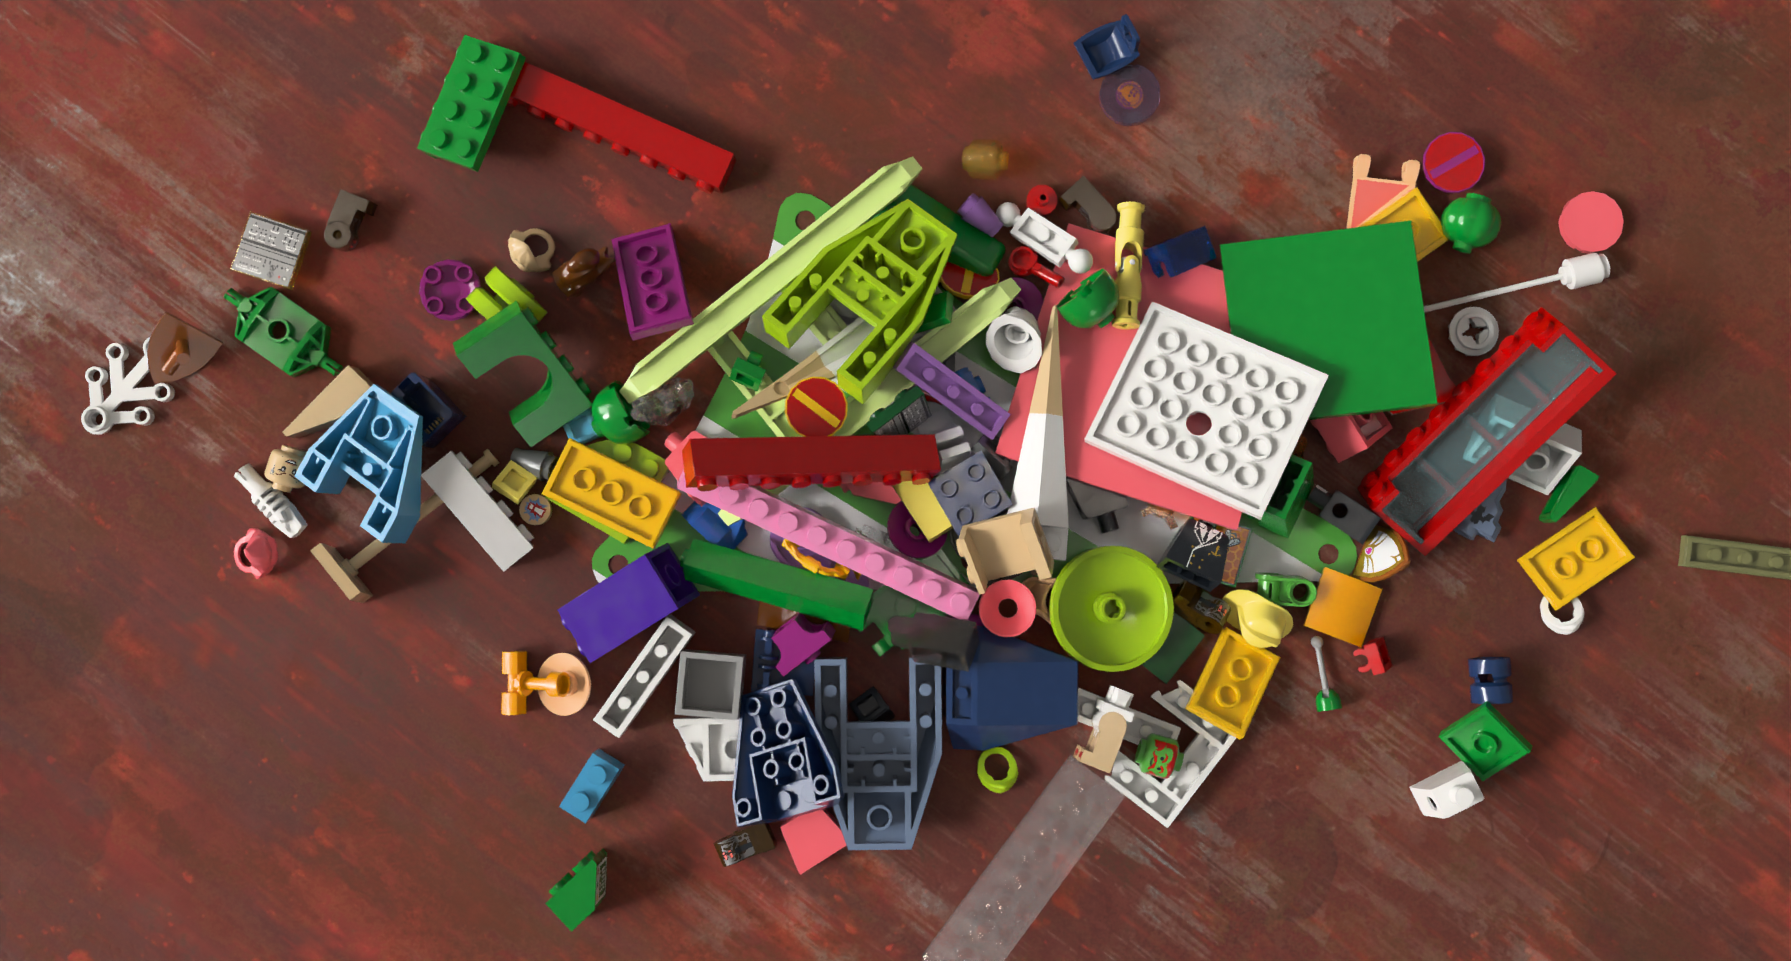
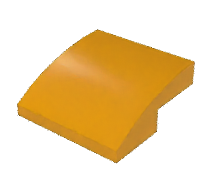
(1342, 607)

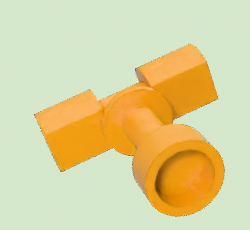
(522, 683)

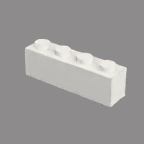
(477, 510)
(644, 676)

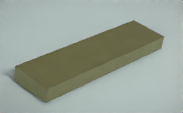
(1735, 557)

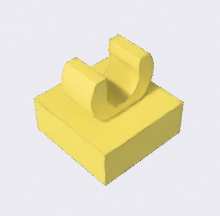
(514, 482)

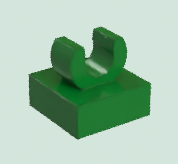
(748, 372)

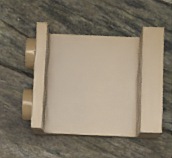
(1005, 548)

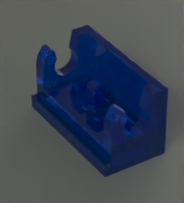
(1181, 252)

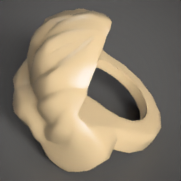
(522, 255)

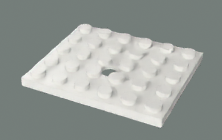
(1248, 393)

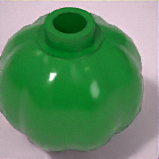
(1471, 222)

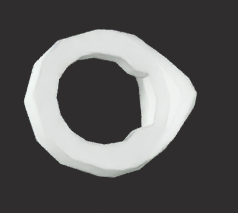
(1562, 627)

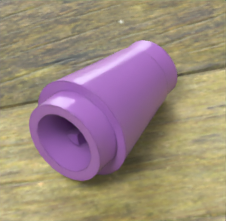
(980, 215)

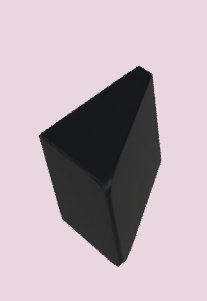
(871, 707)

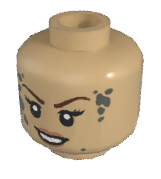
(283, 466)

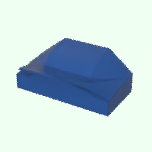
(712, 527)

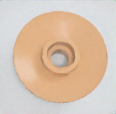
(579, 688)

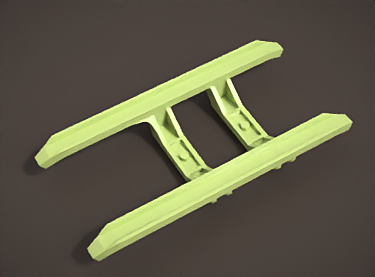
(715, 324)

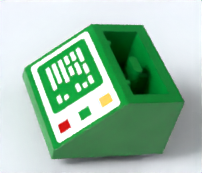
(580, 894)

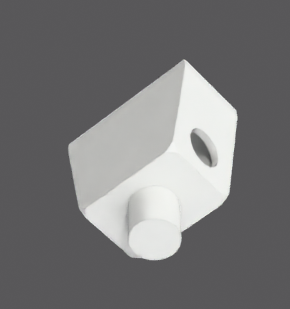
(1450, 789)

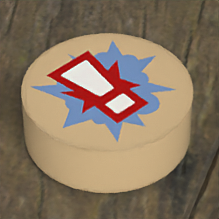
(535, 509)

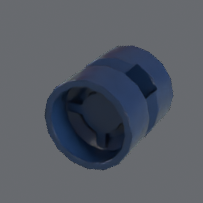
(1494, 691)

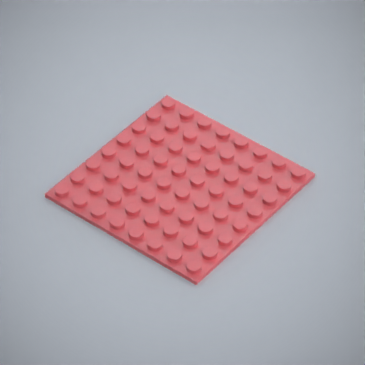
(1090, 364)

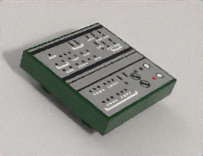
(902, 415)

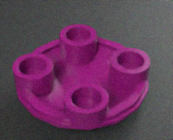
(446, 287)

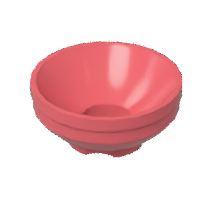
(990, 612)

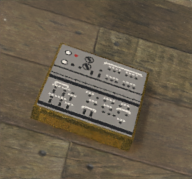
(271, 250)

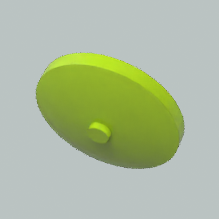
(1111, 608)

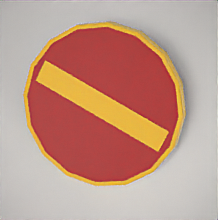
(964, 282)
(816, 407)

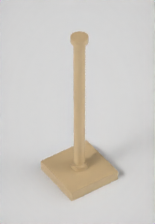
(345, 571)

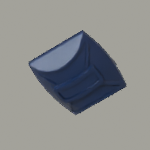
(1109, 47)

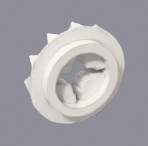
(1478, 318)

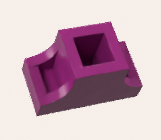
(800, 641)

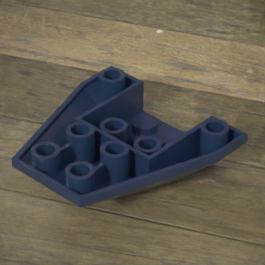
(1010, 693)
(781, 758)

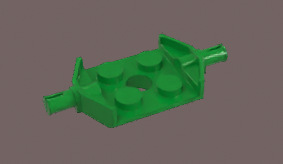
(306, 336)

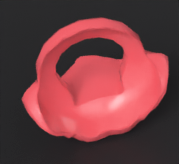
(260, 552)

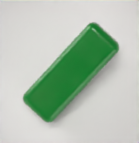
(972, 247)

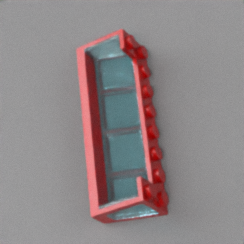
(1484, 430)

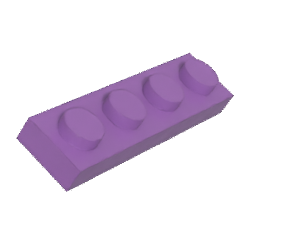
(951, 390)

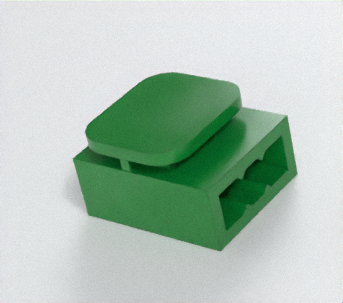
(1288, 497)

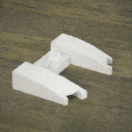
(1167, 798)

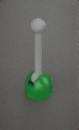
(1326, 698)

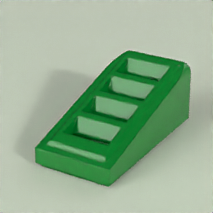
(1567, 493)

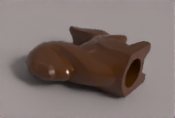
(582, 270)

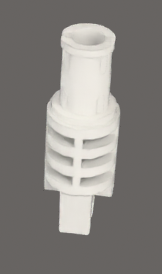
(272, 502)

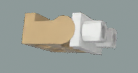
(1107, 731)

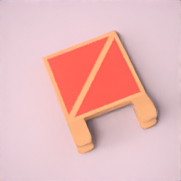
(1373, 194)

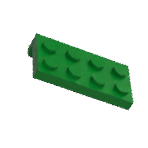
(471, 103)

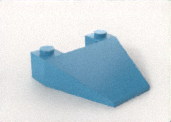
(380, 448)

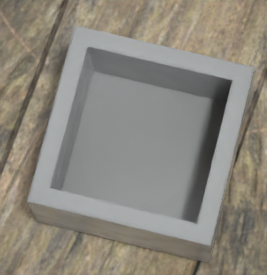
(710, 684)

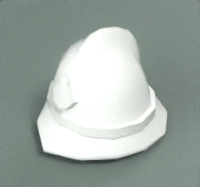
(1015, 340)

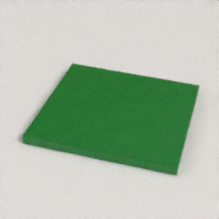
(1341, 307)

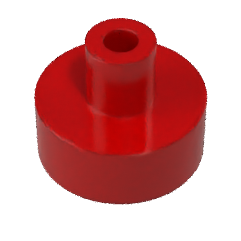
(1042, 207)

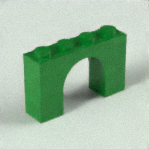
(514, 334)

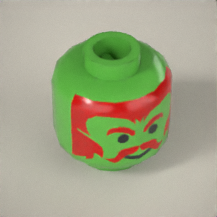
(1159, 756)

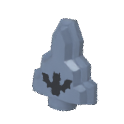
(1485, 518)

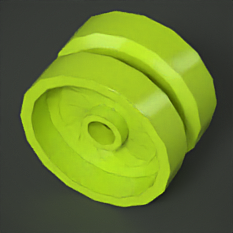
(507, 291)

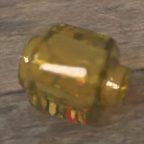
(985, 159)

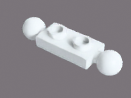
(1044, 237)

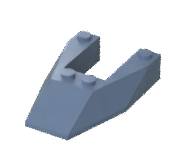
(881, 763)

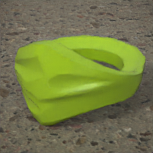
(997, 786)

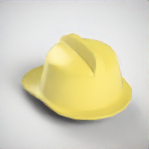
(1258, 618)

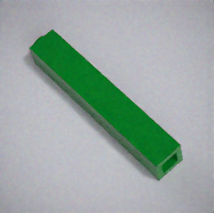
(777, 584)

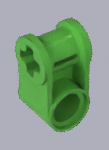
(1279, 589)

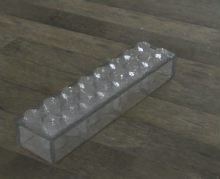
(1028, 867)

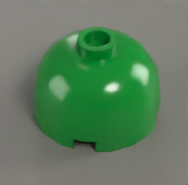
(1091, 302)
(614, 418)

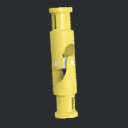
(1128, 268)

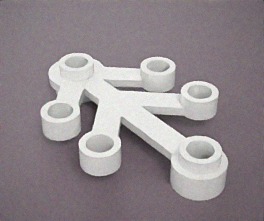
(122, 390)

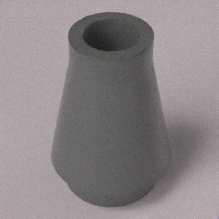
(536, 462)

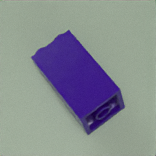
(627, 602)

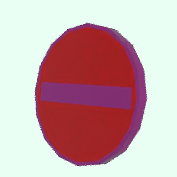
(1453, 162)

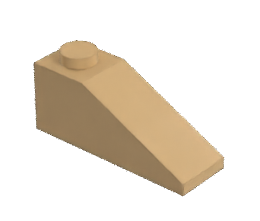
(330, 403)

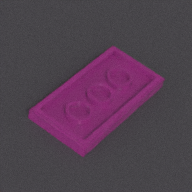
(652, 282)

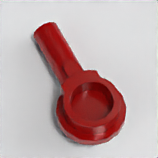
(1025, 262)

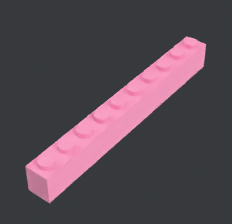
(843, 546)

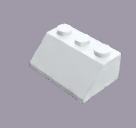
(1551, 460)

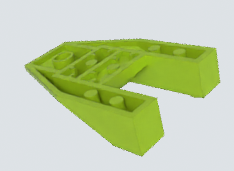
(881, 274)

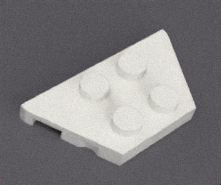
(711, 745)

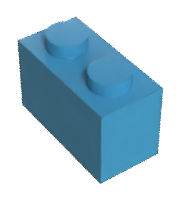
(592, 785)

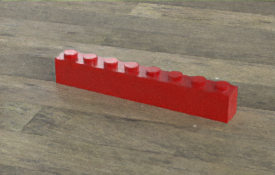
(622, 128)
(809, 461)

